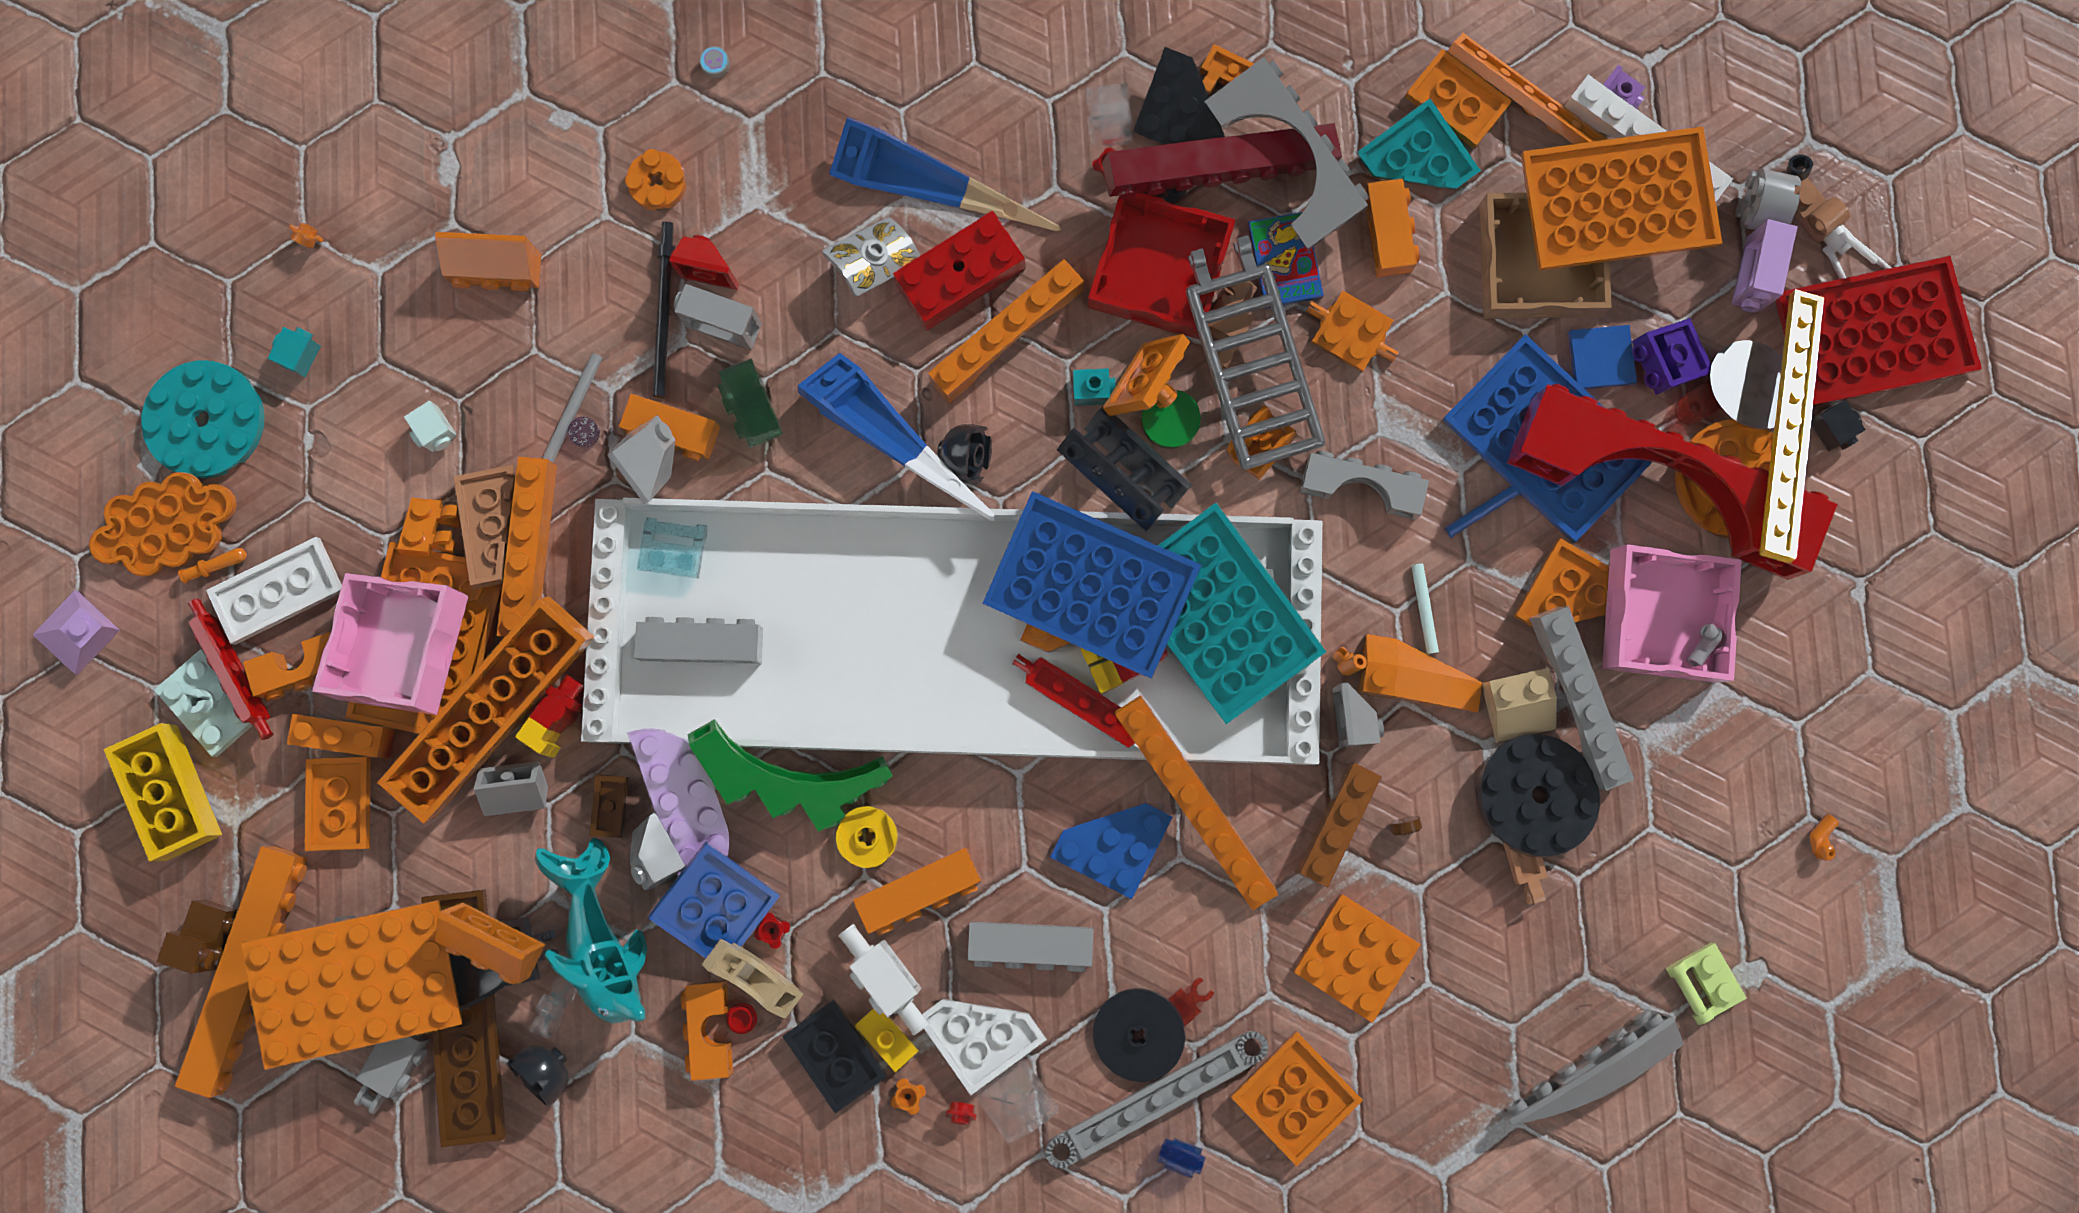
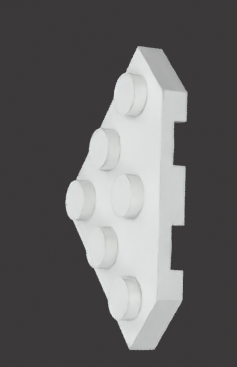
(980, 1039)

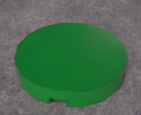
(1174, 424)

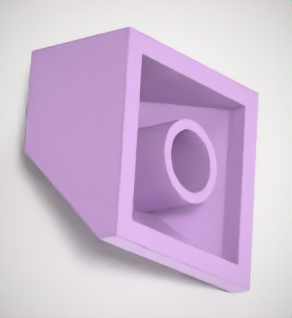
(76, 632)

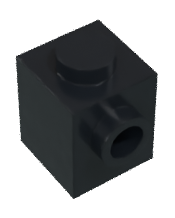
(1838, 426)

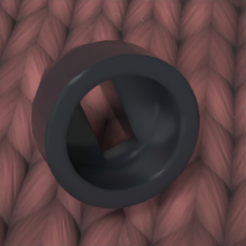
(1797, 164)

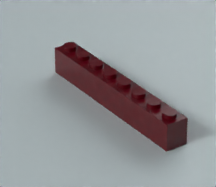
(1212, 161)

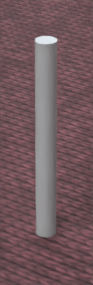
(572, 407)

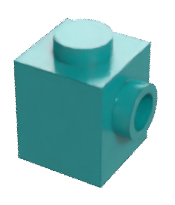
(294, 350)
(1092, 386)

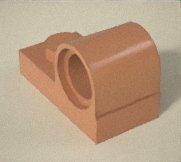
(1817, 214)

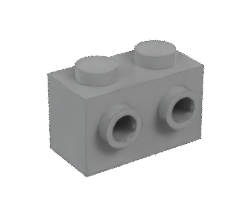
(509, 788)

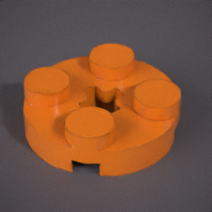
(653, 164)

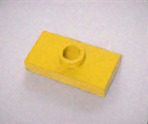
(887, 1039)

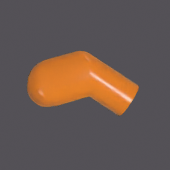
(1347, 662)

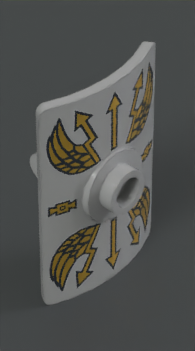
(872, 255)

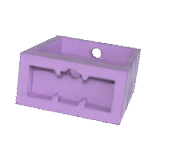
(1764, 265)

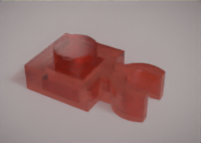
(1187, 1002)

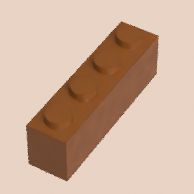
(1338, 824)

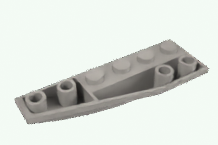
(1602, 1069)

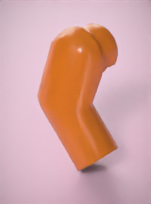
(1820, 838)

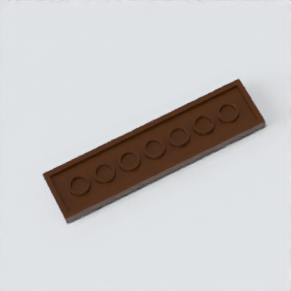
(469, 1062)

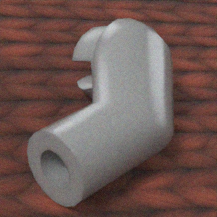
(1711, 638)

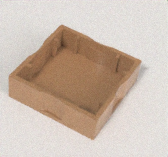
(1511, 275)

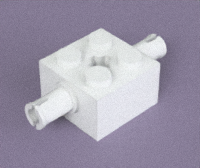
(884, 979)

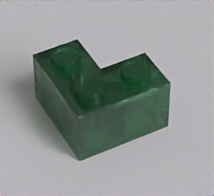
(747, 399)

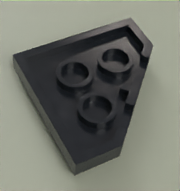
(1176, 103)

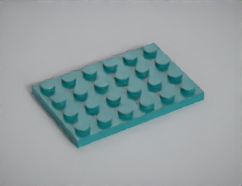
(1237, 625)

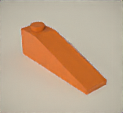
(1410, 675)

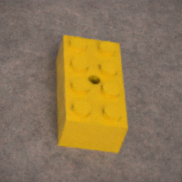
(162, 792)

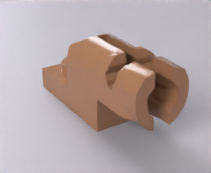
(1233, 325)

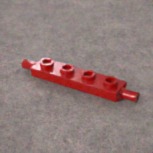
(229, 669)
(1074, 697)

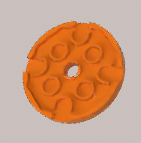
(1725, 438)

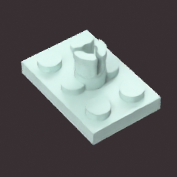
(201, 705)

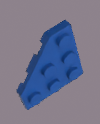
(1114, 847)

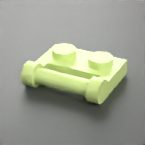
(1714, 979)

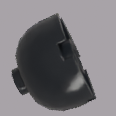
(966, 452)
(541, 1072)

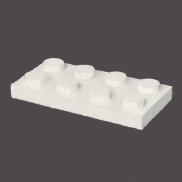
(275, 590)

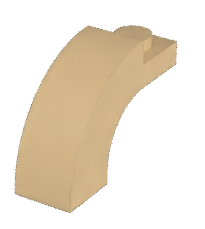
(753, 977)

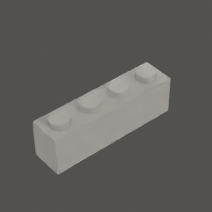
(698, 641)
(1030, 944)

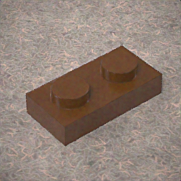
(608, 806)

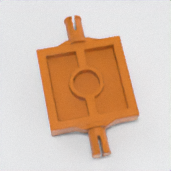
(1352, 331)

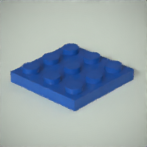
(713, 902)

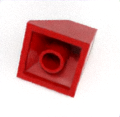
(701, 262)

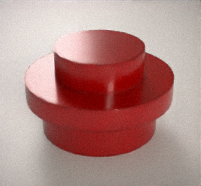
(742, 1018)

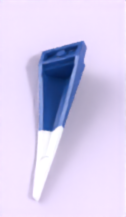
(856, 404)

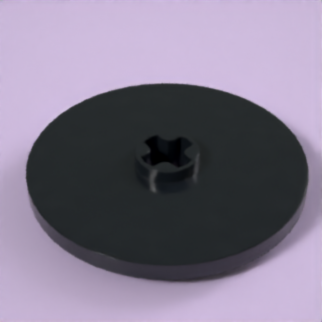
(1136, 1010)

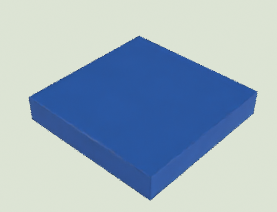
(1602, 357)

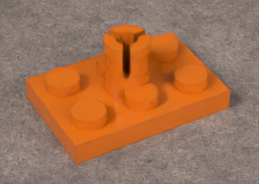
(1148, 377)

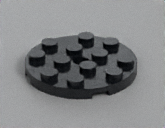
(1508, 803)

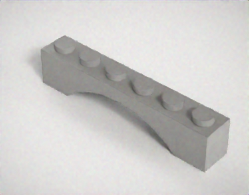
(1597, 733)

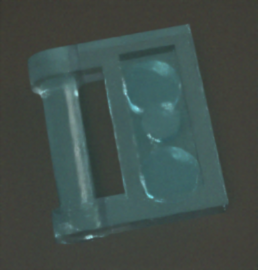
(669, 557)

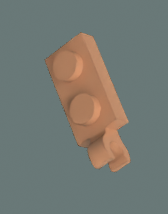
(1527, 871)

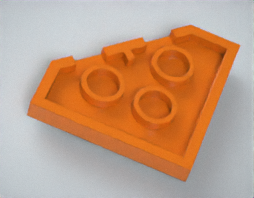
(1565, 580)

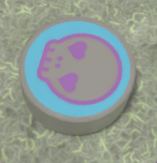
(714, 62)

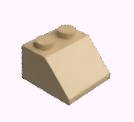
(1521, 704)

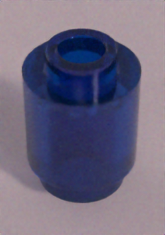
(1181, 1157)

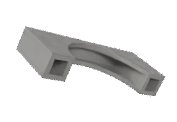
(1262, 94)

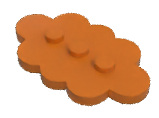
(162, 524)

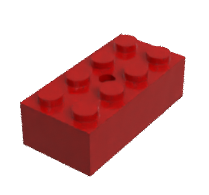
(939, 291)

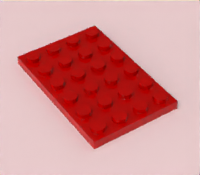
(1889, 330)

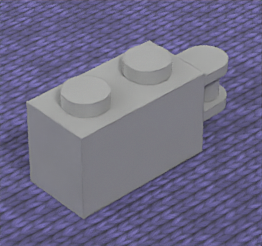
(389, 1069)

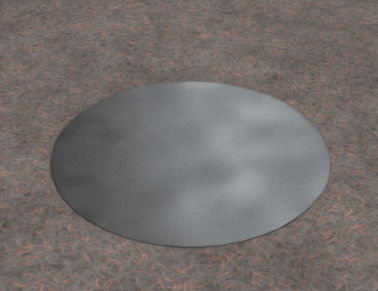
(1747, 382)

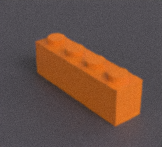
(918, 890)

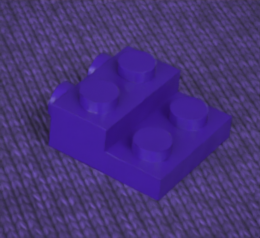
(1671, 356)

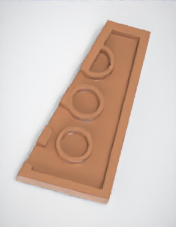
(485, 517)

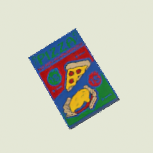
(1291, 262)

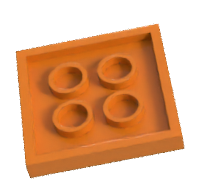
(1356, 958)
(1296, 1098)

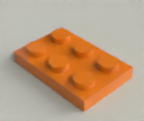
(1461, 97)
(337, 803)

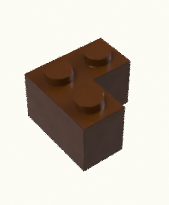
(201, 939)

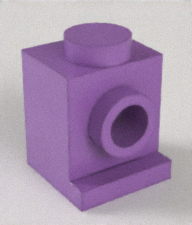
(1625, 87)

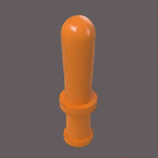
(205, 568)

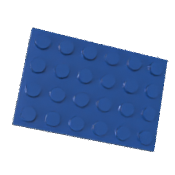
(1490, 422)
(1092, 584)

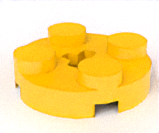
(852, 827)

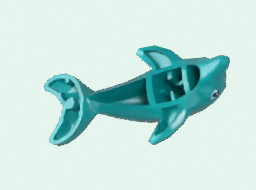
(595, 958)

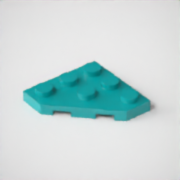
(1420, 151)

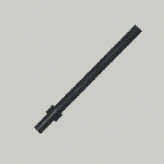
(664, 252)

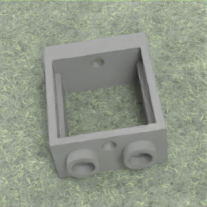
(717, 316)

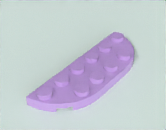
(680, 792)

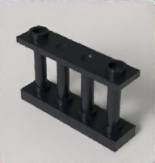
(1136, 457)

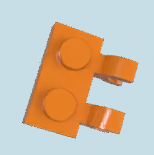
(1222, 67)
(421, 526)

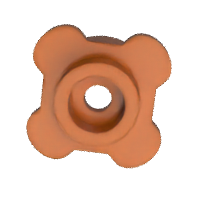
(305, 235)
(912, 1104)

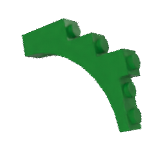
(820, 794)

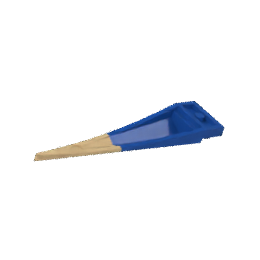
(886, 163)

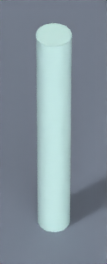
(1425, 608)

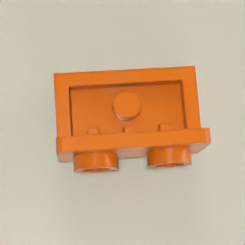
(1263, 442)

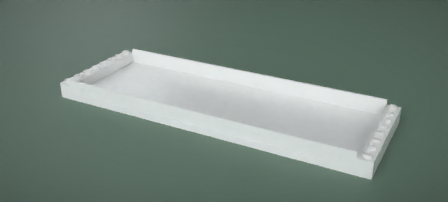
(887, 638)

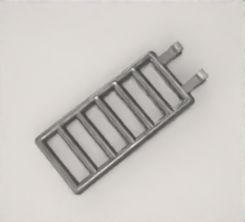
(1250, 272)

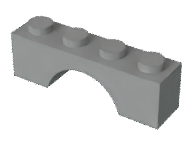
(1401, 493)

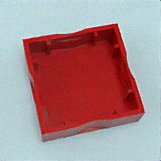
(1148, 265)

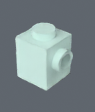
(430, 427)

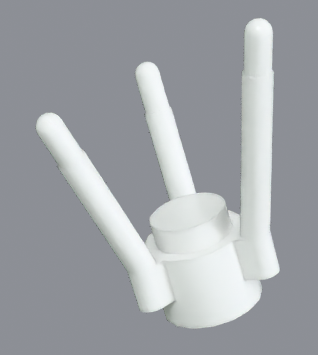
(1841, 241)

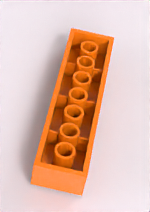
(486, 709)

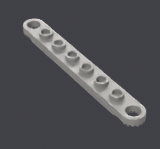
(1156, 1099)

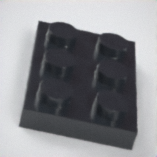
(834, 1056)

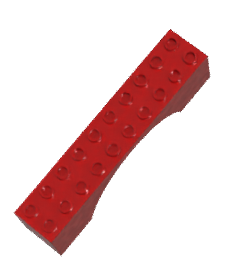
(1573, 433)

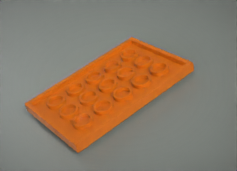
(1621, 198)
(473, 637)
(350, 984)

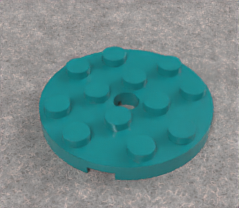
(185, 393)

